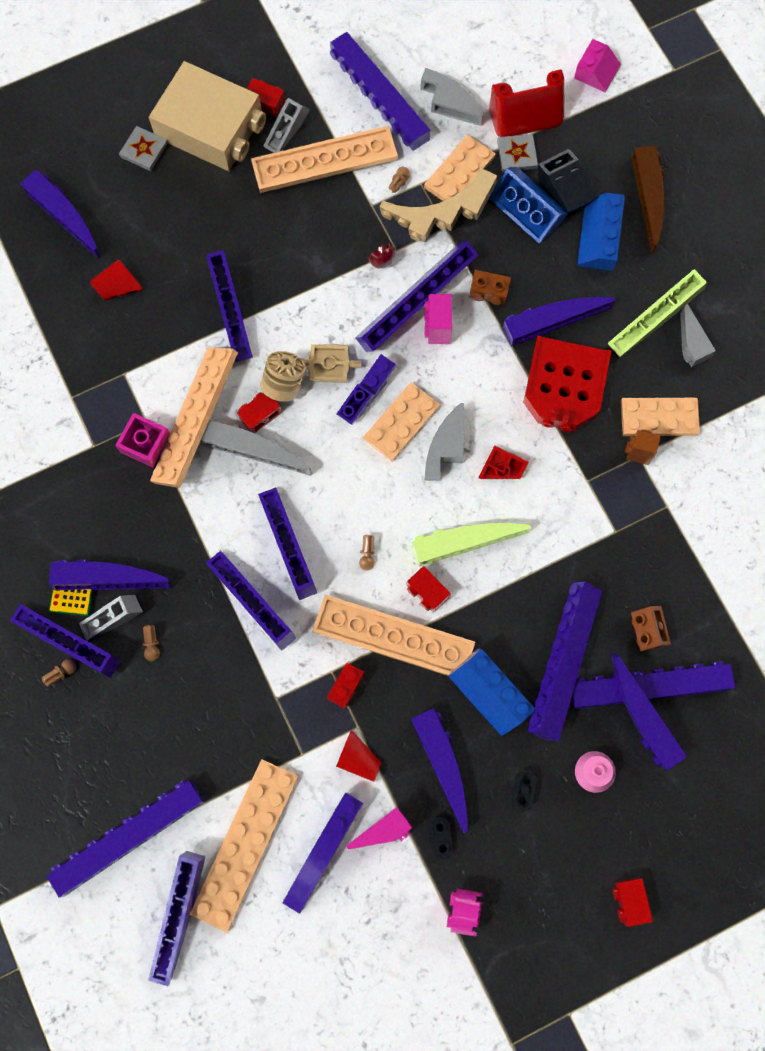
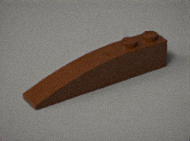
(651, 190)

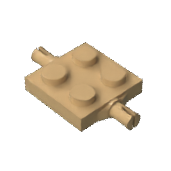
(329, 363)

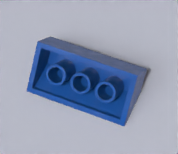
(527, 204)
(601, 232)
(491, 692)

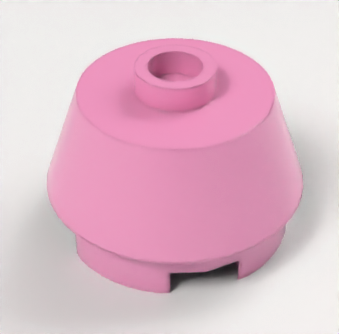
(595, 771)

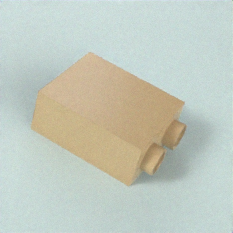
(207, 116)

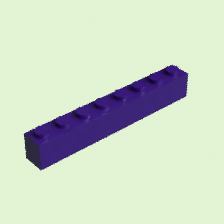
(379, 91)
(416, 296)
(565, 661)
(655, 685)
(124, 839)

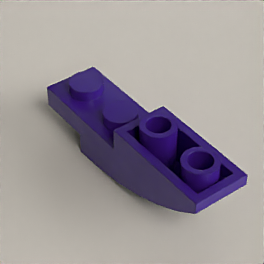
(367, 390)

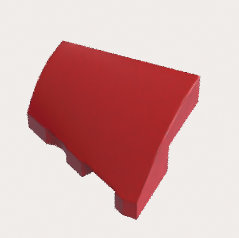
(115, 282)
(503, 465)
(358, 759)

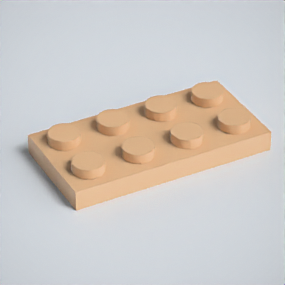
(459, 168)
(660, 416)
(401, 422)

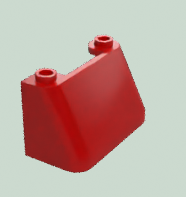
(528, 109)

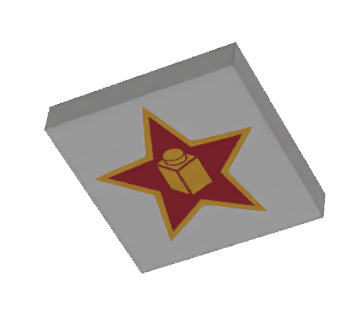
(143, 148)
(517, 152)

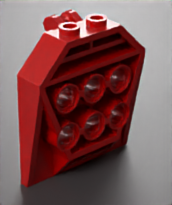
(553, 409)

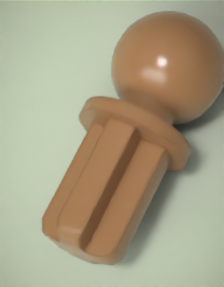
(399, 179)
(367, 562)
(151, 652)
(67, 667)

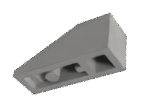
(286, 125)
(695, 343)
(111, 616)

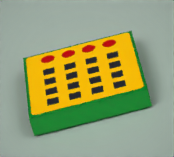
(71, 602)

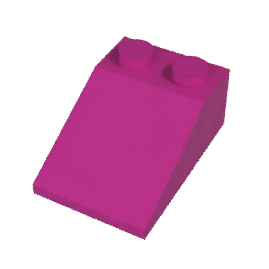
(385, 830)

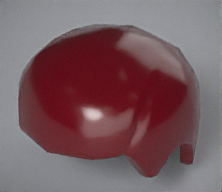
(382, 256)

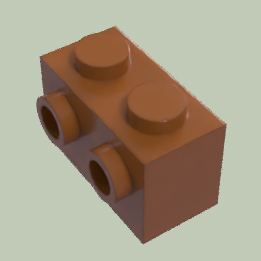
(489, 287)
(642, 447)
(650, 628)

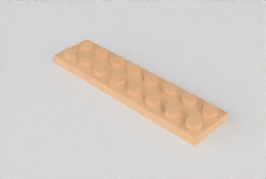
(324, 159)
(194, 417)
(391, 636)
(244, 846)

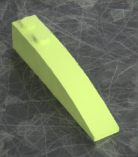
(658, 313)
(462, 540)

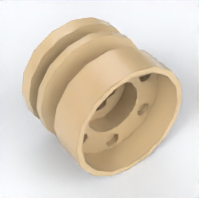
(282, 376)

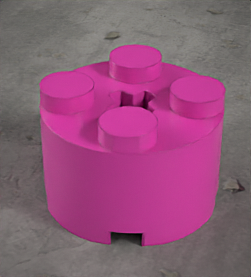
(465, 912)

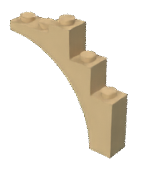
(444, 214)

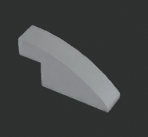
(450, 98)
(446, 444)

